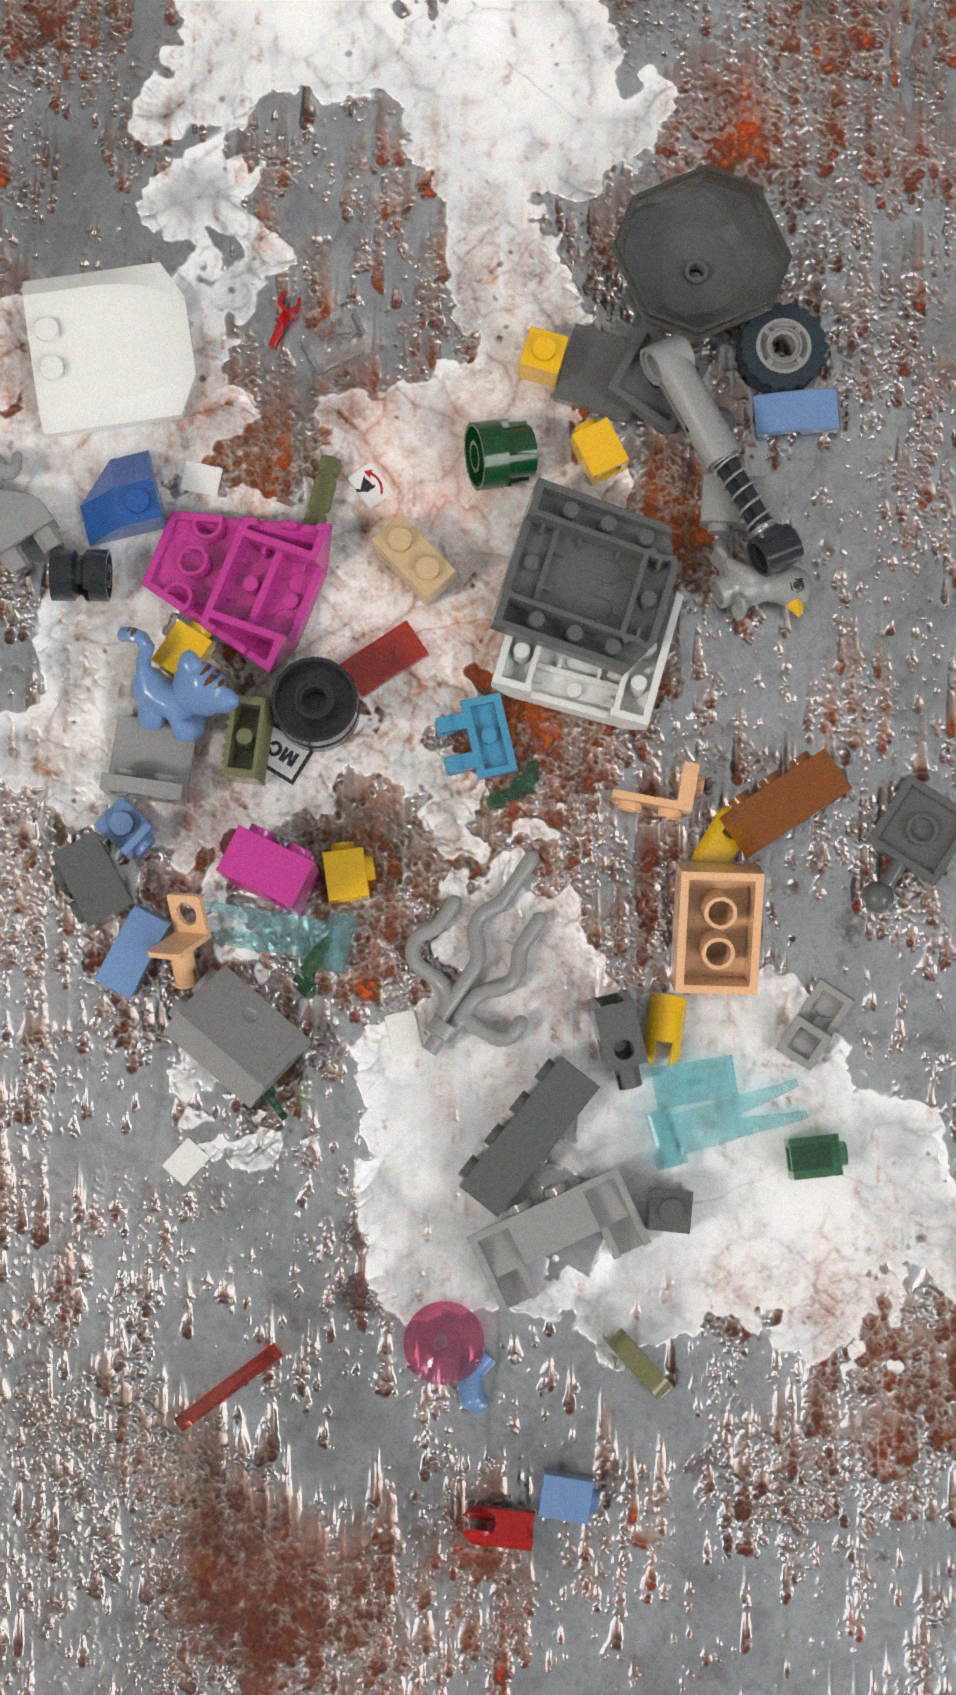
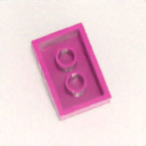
(269, 870)

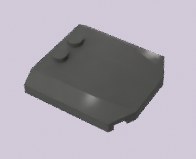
(586, 579)

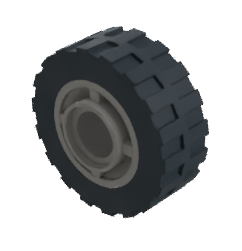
(794, 329)

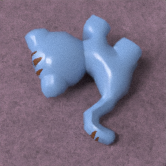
(186, 701)

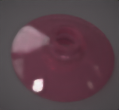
(463, 1349)

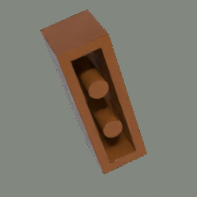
(784, 801)

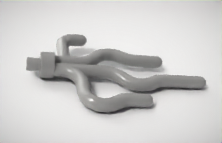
(456, 1007)

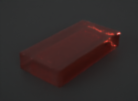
(385, 659)

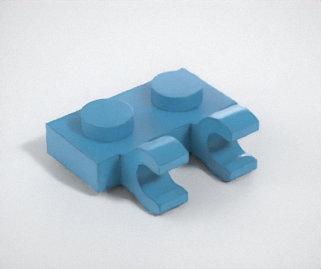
(487, 736)

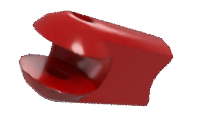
(504, 1529)

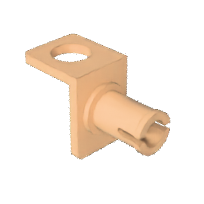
(184, 940)

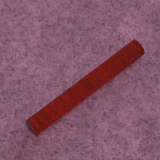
(228, 1387)

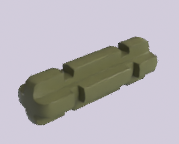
(323, 490)

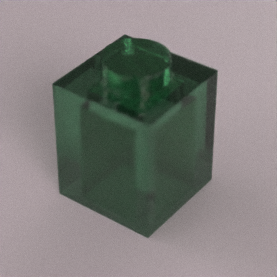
(815, 1156)

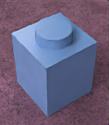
(567, 1496)

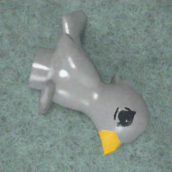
(744, 587)

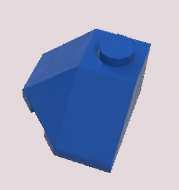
(123, 501)

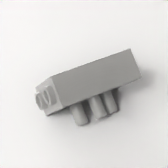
(235, 1035)

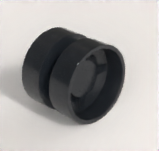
(316, 704)

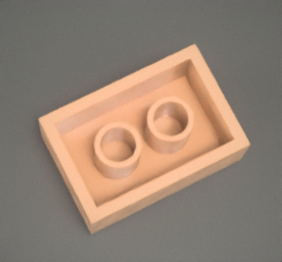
(716, 928)

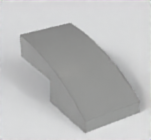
(815, 1024)

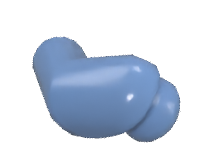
(471, 1389)

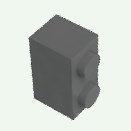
(92, 880)

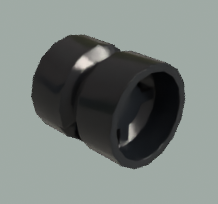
(80, 575)

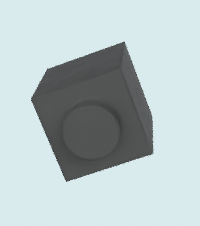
(669, 1210)

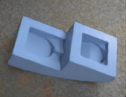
(797, 411)
(128, 955)

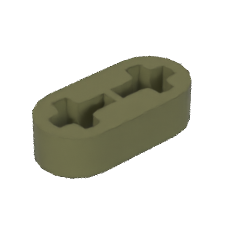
(640, 1364)

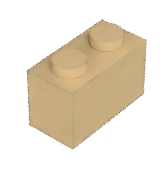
(414, 559)

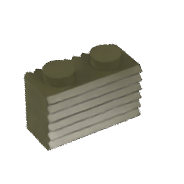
(248, 741)

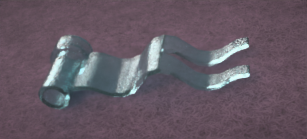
(288, 933)
(714, 1124)

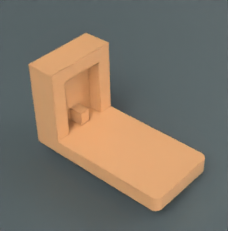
(689, 787)

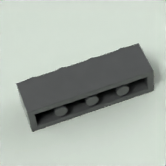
(528, 1136)

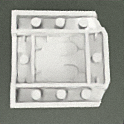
(109, 349)
(583, 689)

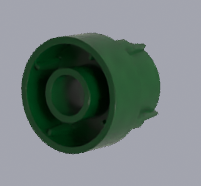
(499, 453)

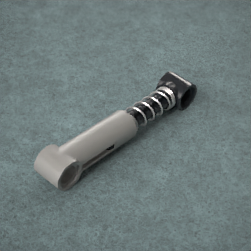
(672, 368)

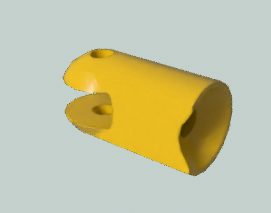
(716, 843)
(665, 1024)

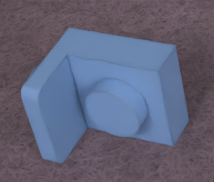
(127, 829)

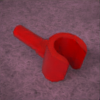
(285, 316)

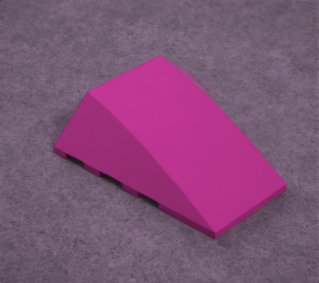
(242, 579)

